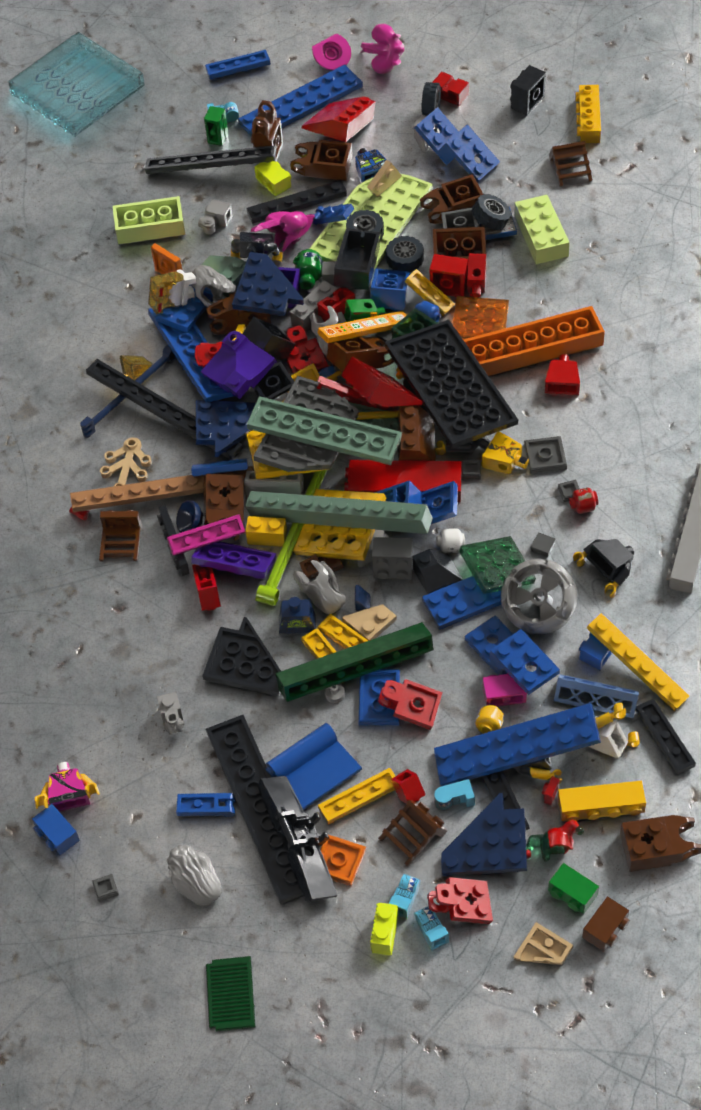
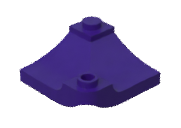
(238, 364)

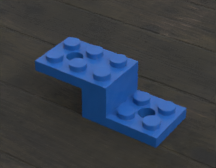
(456, 144)
(409, 493)
(512, 654)

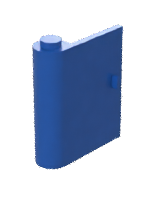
(314, 765)

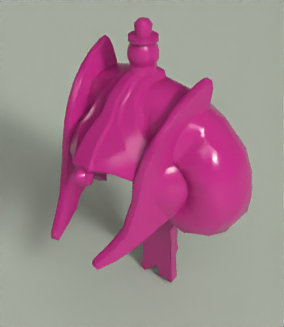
(387, 47)
(286, 226)

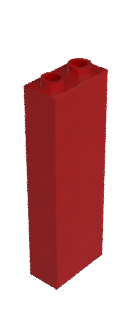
(376, 476)

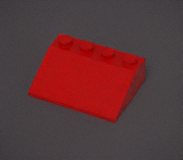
(342, 118)
(377, 386)

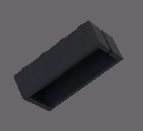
(354, 262)

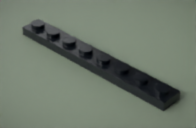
(210, 159)

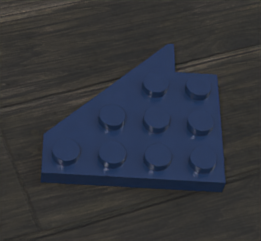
(264, 288)
(221, 423)
(489, 843)

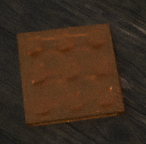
(479, 315)

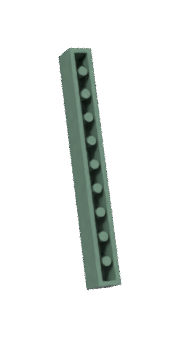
(341, 511)

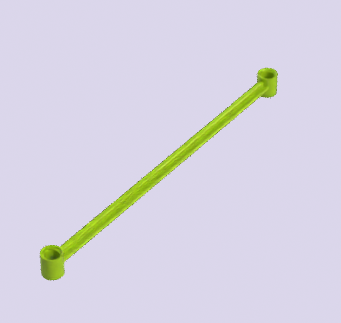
(270, 594)

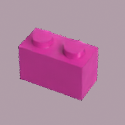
(502, 691)

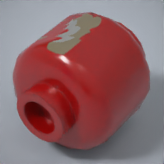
(584, 500)

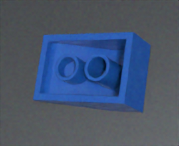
(389, 289)

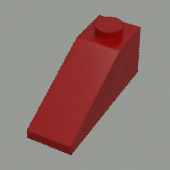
(206, 587)

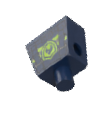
(296, 616)

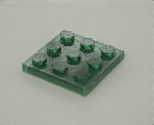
(492, 562)

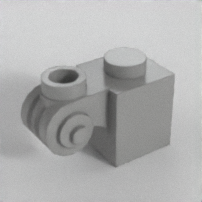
(215, 214)
(171, 713)

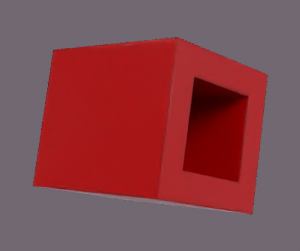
(408, 786)

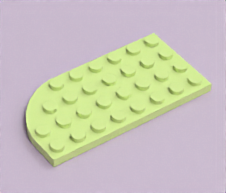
(394, 205)

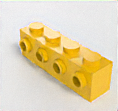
(589, 113)
(602, 801)

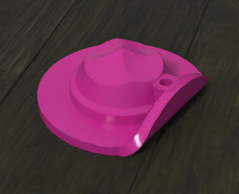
(332, 52)

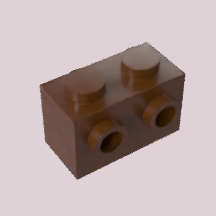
(606, 924)

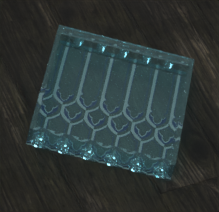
(76, 83)

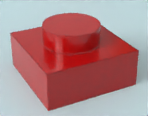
(550, 790)

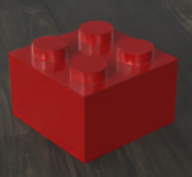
(449, 274)

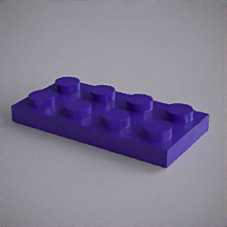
(235, 559)

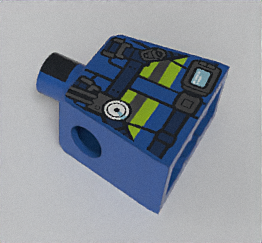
(368, 163)

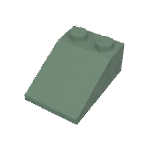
(228, 266)

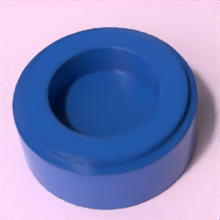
(327, 371)

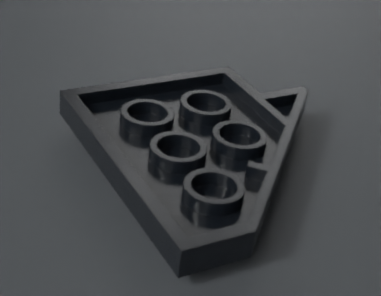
(242, 661)

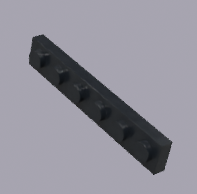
(297, 201)

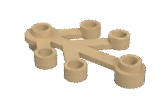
(130, 447)

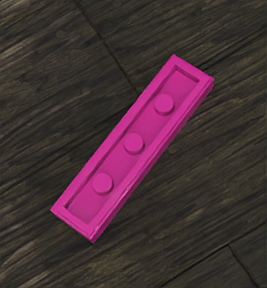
(205, 535)

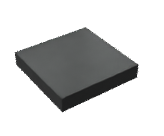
(545, 454)

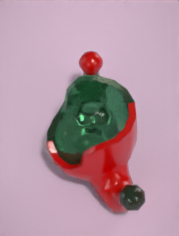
(554, 840)

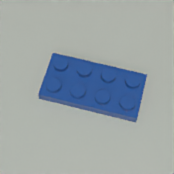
(184, 316)
(459, 602)

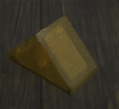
(134, 365)

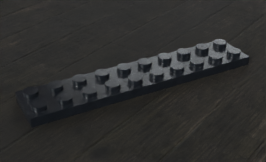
(243, 770)

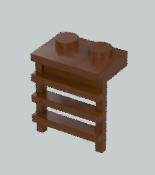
(570, 151)
(120, 526)
(419, 817)

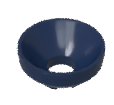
(189, 516)

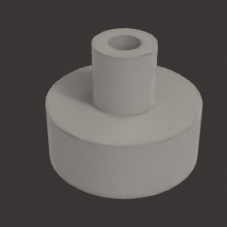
(335, 693)

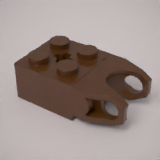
(267, 128)
(324, 159)
(451, 196)
(231, 317)
(360, 348)
(218, 507)
(657, 842)

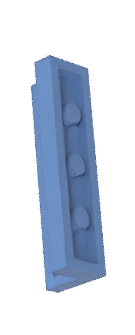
(595, 688)

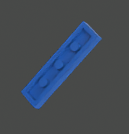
(237, 64)

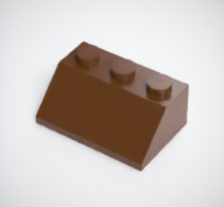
(459, 241)
(417, 434)

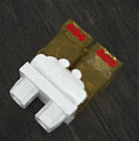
(170, 290)

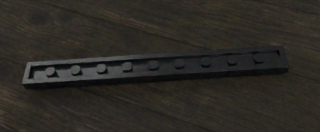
(150, 401)

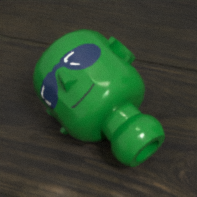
(310, 267)

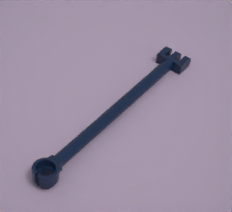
(88, 424)

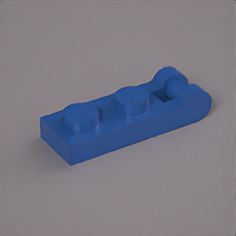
(332, 214)
(205, 804)

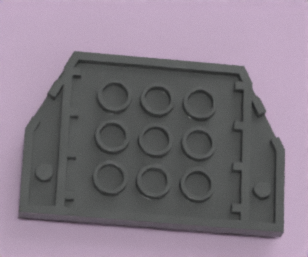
(298, 456)

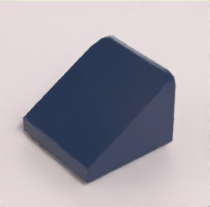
(362, 599)

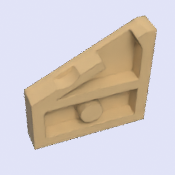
(384, 178)
(371, 621)
(543, 947)

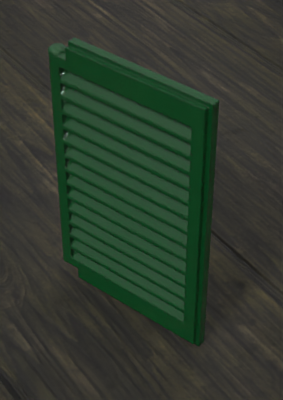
(230, 994)

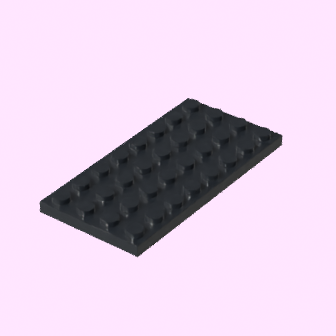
(451, 383)

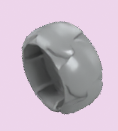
(552, 576)

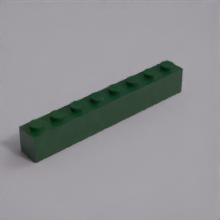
(354, 661)

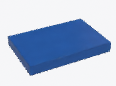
(219, 467)
(369, 709)

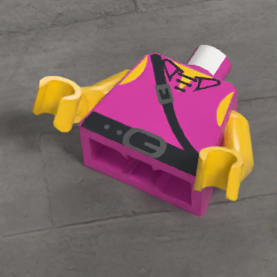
(66, 789)

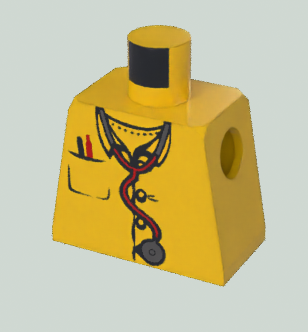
(503, 454)

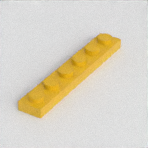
(638, 662)

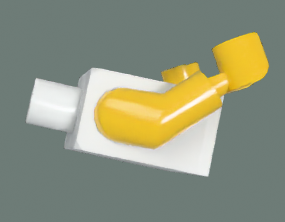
(611, 735)

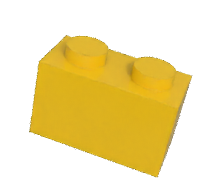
(266, 531)

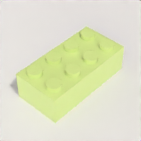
(148, 220)
(541, 229)

